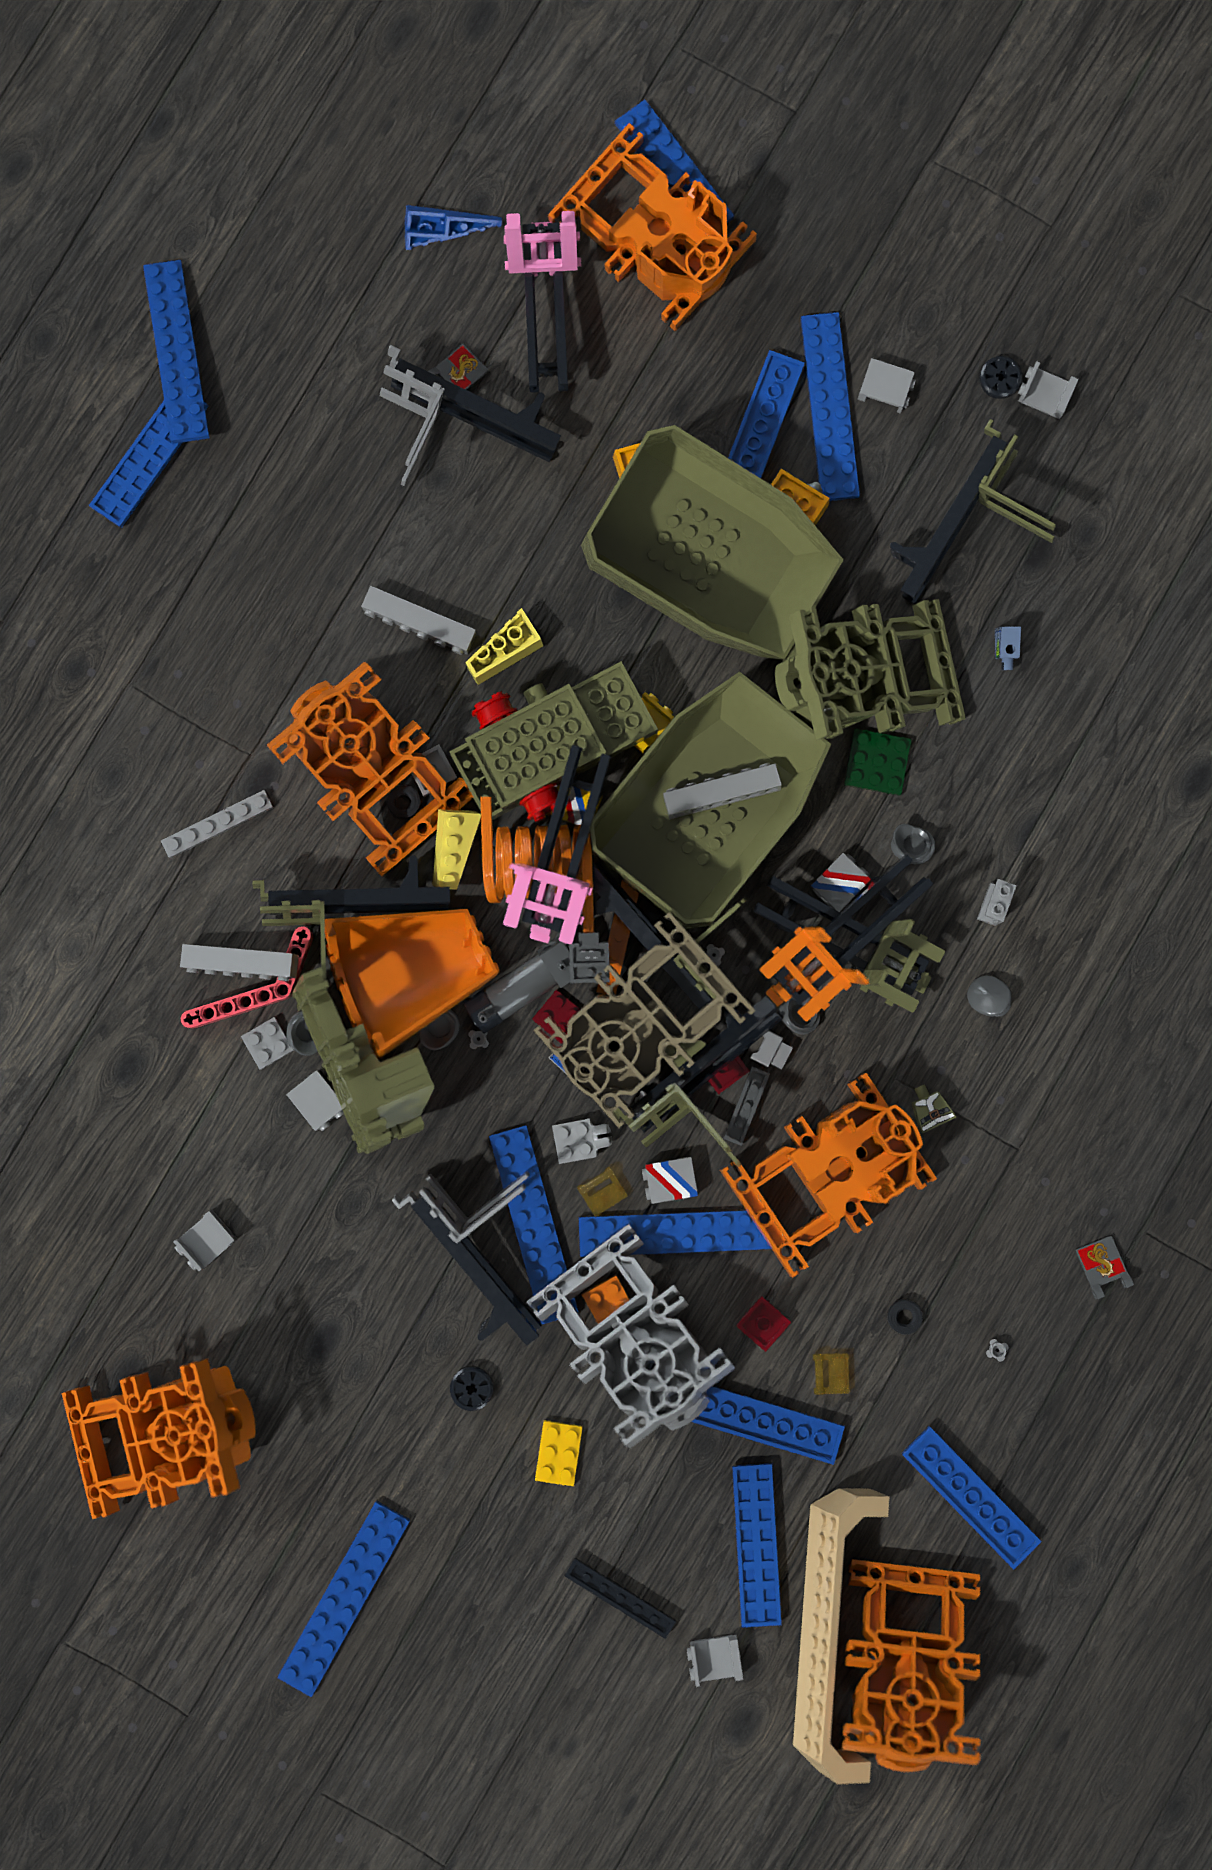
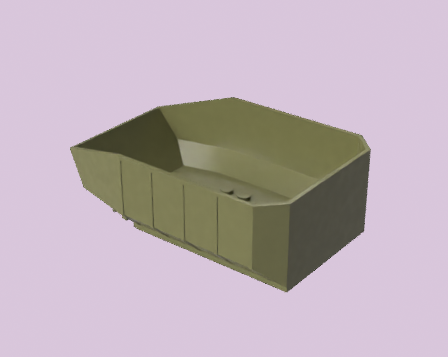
(710, 545)
(707, 856)

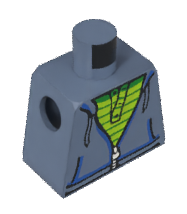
(1009, 638)

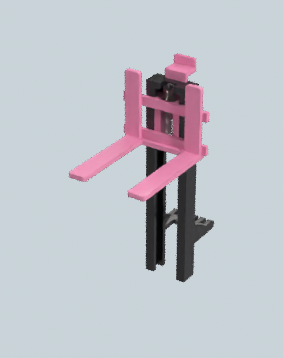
(545, 249)
(561, 909)

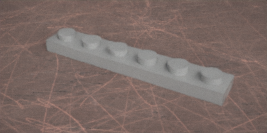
(217, 824)

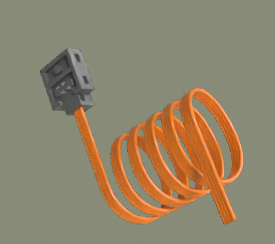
(588, 955)

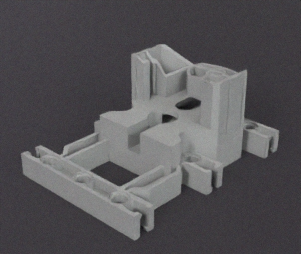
(634, 1341)

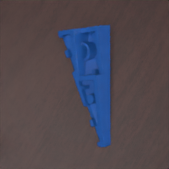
(431, 225)

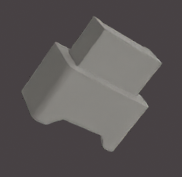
(772, 1051)

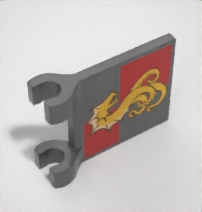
(460, 368)
(1102, 1265)

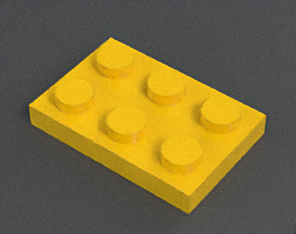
(558, 1453)

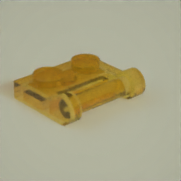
(605, 1197)
(837, 1373)

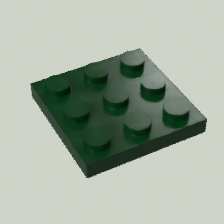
(877, 762)

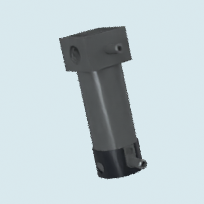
(520, 986)

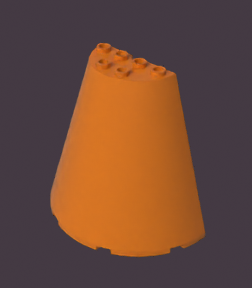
(405, 969)

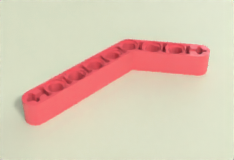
(255, 995)

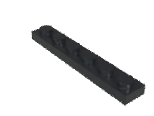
(620, 1598)

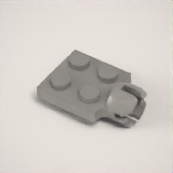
(580, 1140)

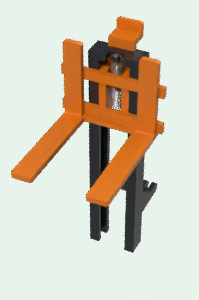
(791, 963)

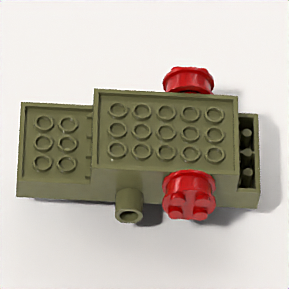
(524, 752)

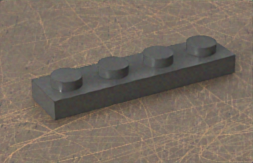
(746, 1106)

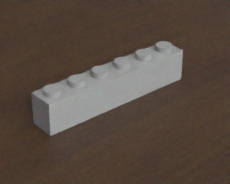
(419, 620)
(722, 791)
(239, 961)

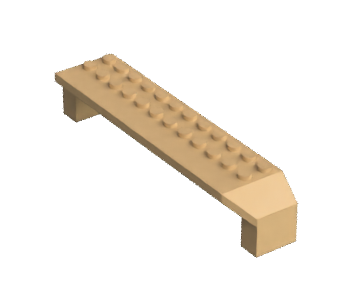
(828, 1525)

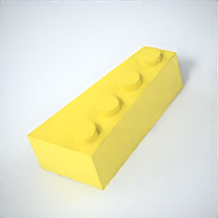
(505, 648)
(453, 843)

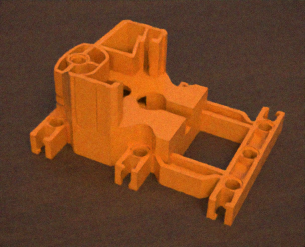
(659, 229)
(366, 764)
(835, 1172)
(169, 1434)
(911, 1669)

